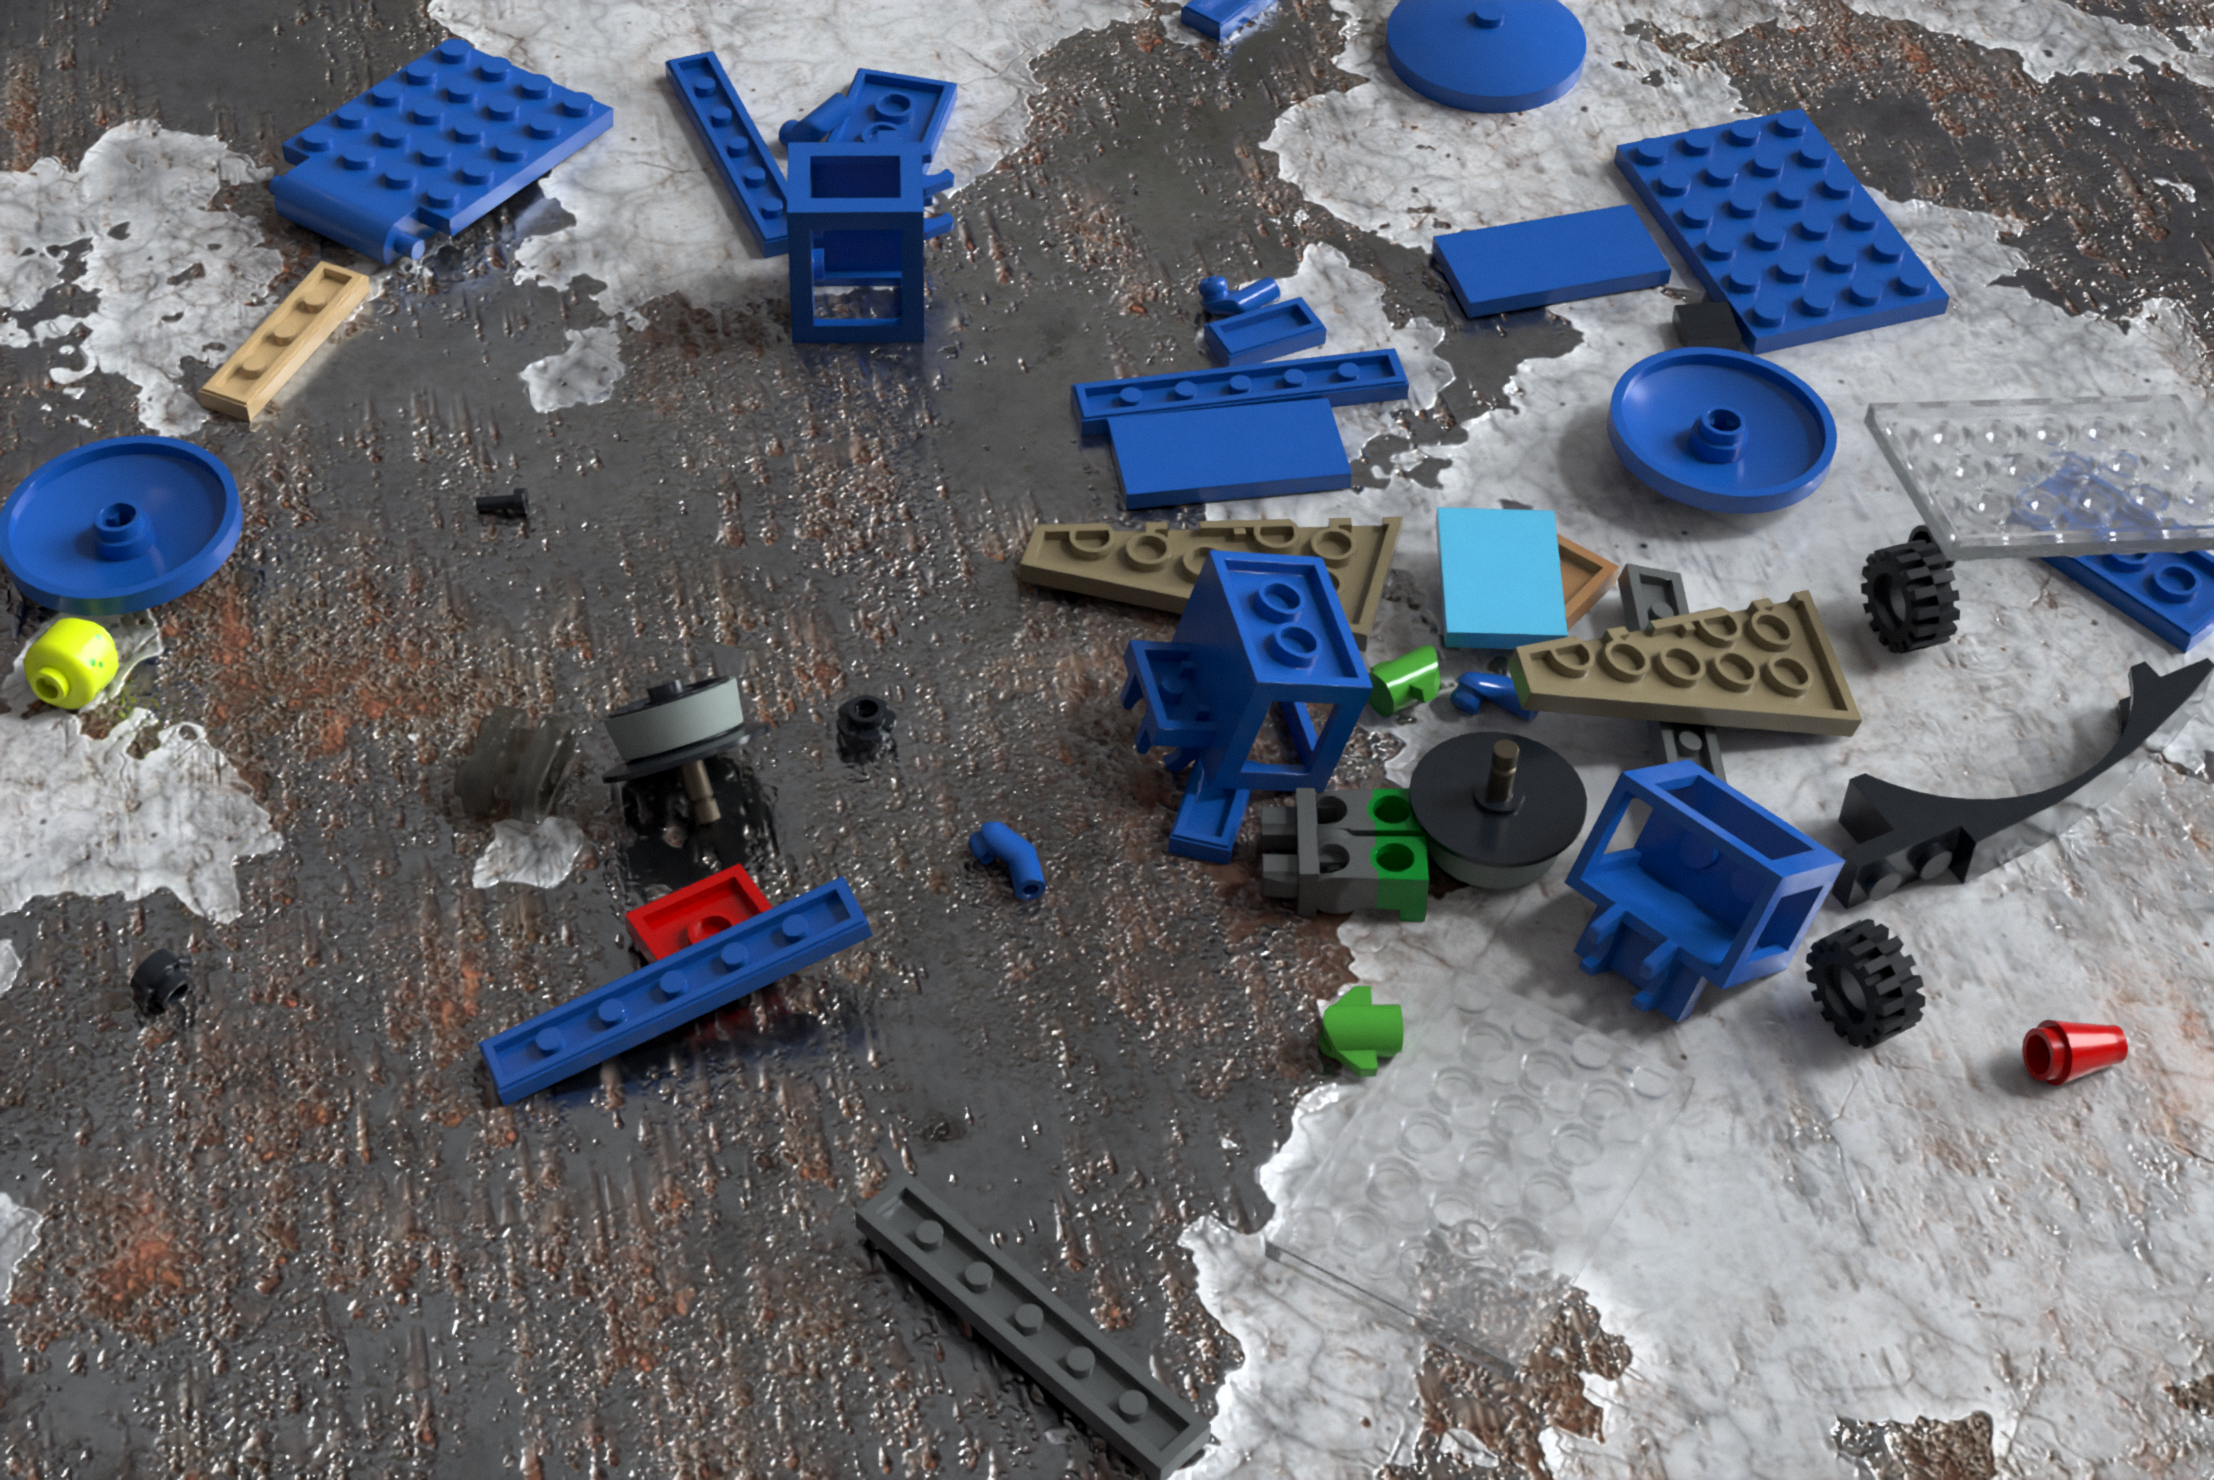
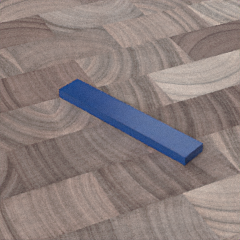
(733, 147)
(1340, 378)
(674, 990)

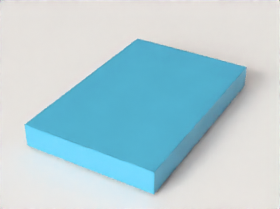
(1499, 577)

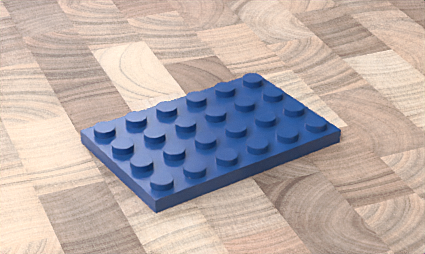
(1780, 231)

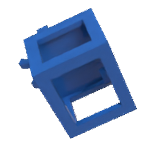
(860, 223)
(1251, 637)
(1702, 894)

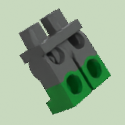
(1348, 854)

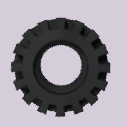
(1910, 596)
(1865, 983)

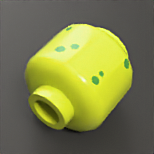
(71, 663)

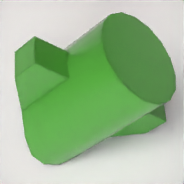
(1405, 681)
(1360, 1031)

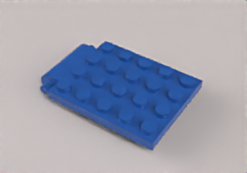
(431, 150)

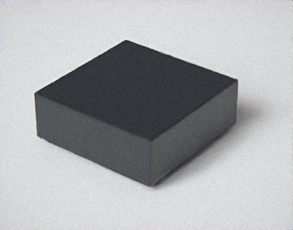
(1706, 325)

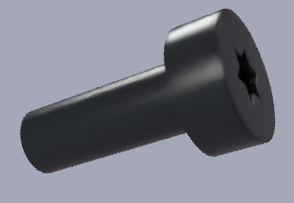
(518, 501)

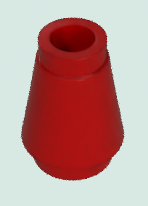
(2071, 1050)

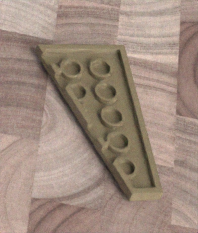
(1162, 565)
(1701, 667)

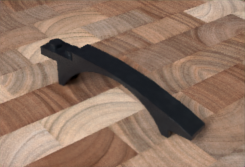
(1921, 834)

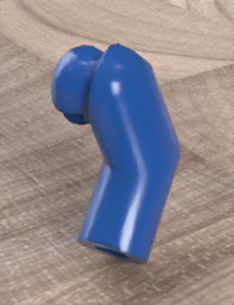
(818, 122)
(1221, 301)
(1497, 689)
(1016, 852)

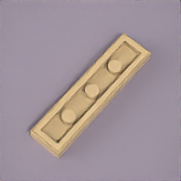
(284, 341)

